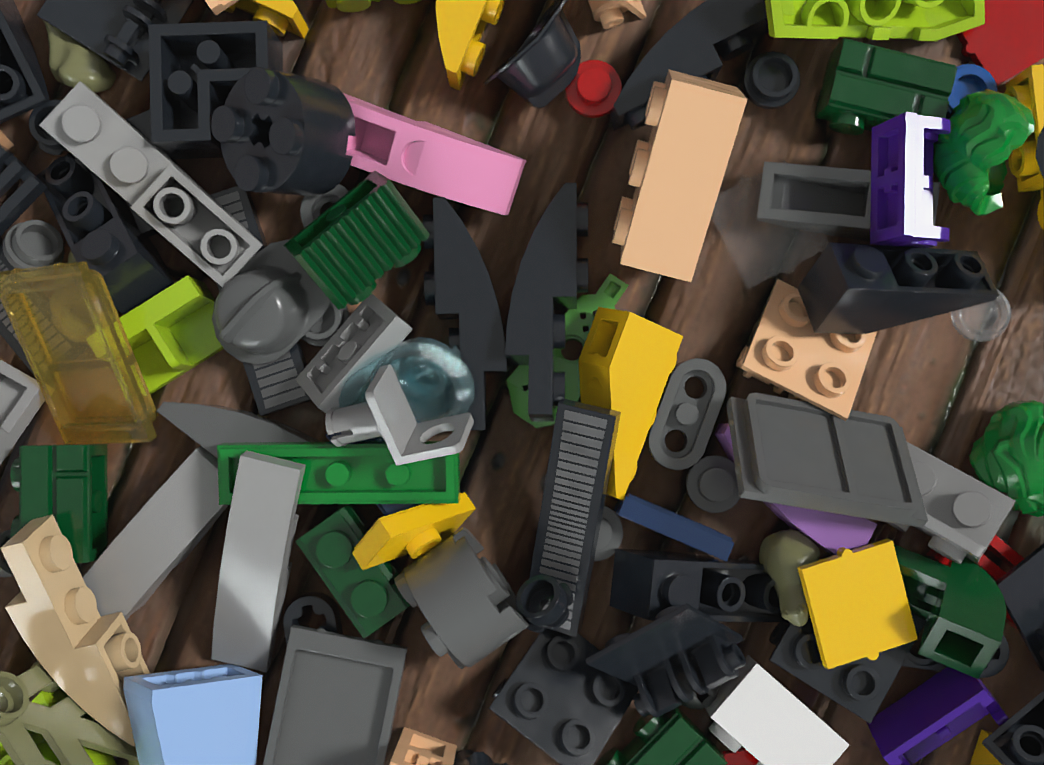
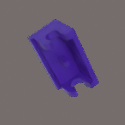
(904, 181)
(932, 716)

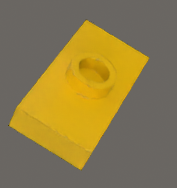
(411, 531)

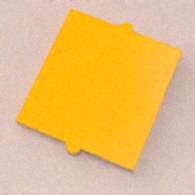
(857, 603)

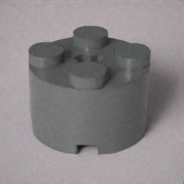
(463, 599)

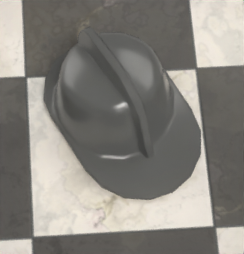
(267, 307)

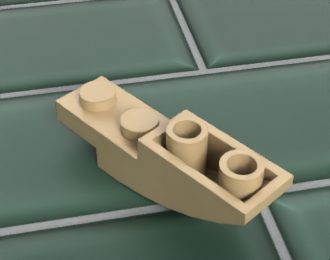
(64, 629)

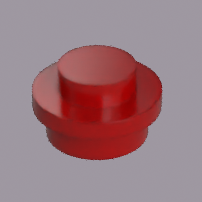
(594, 89)

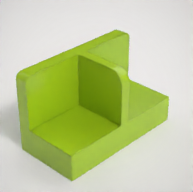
(172, 332)

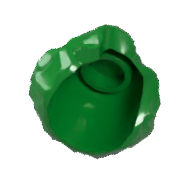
(974, 154)
(1012, 455)

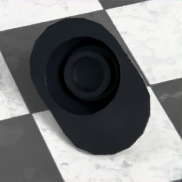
(544, 60)

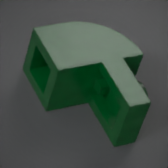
(960, 610)

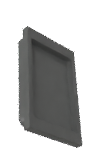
(819, 462)
(335, 700)

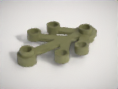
(58, 724)

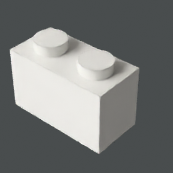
(771, 722)

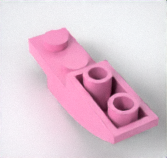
(432, 158)

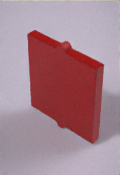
(1008, 39)

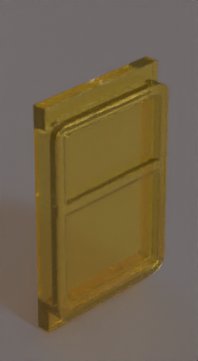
(79, 353)

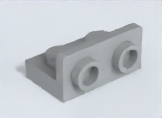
(360, 340)
(958, 508)

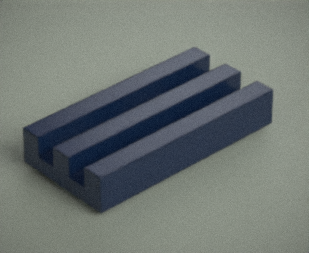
(674, 526)

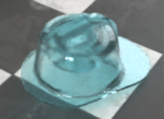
(430, 377)

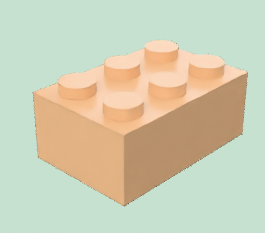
(677, 174)

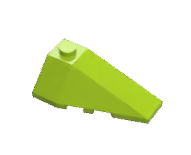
(873, 18)

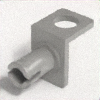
(390, 417)

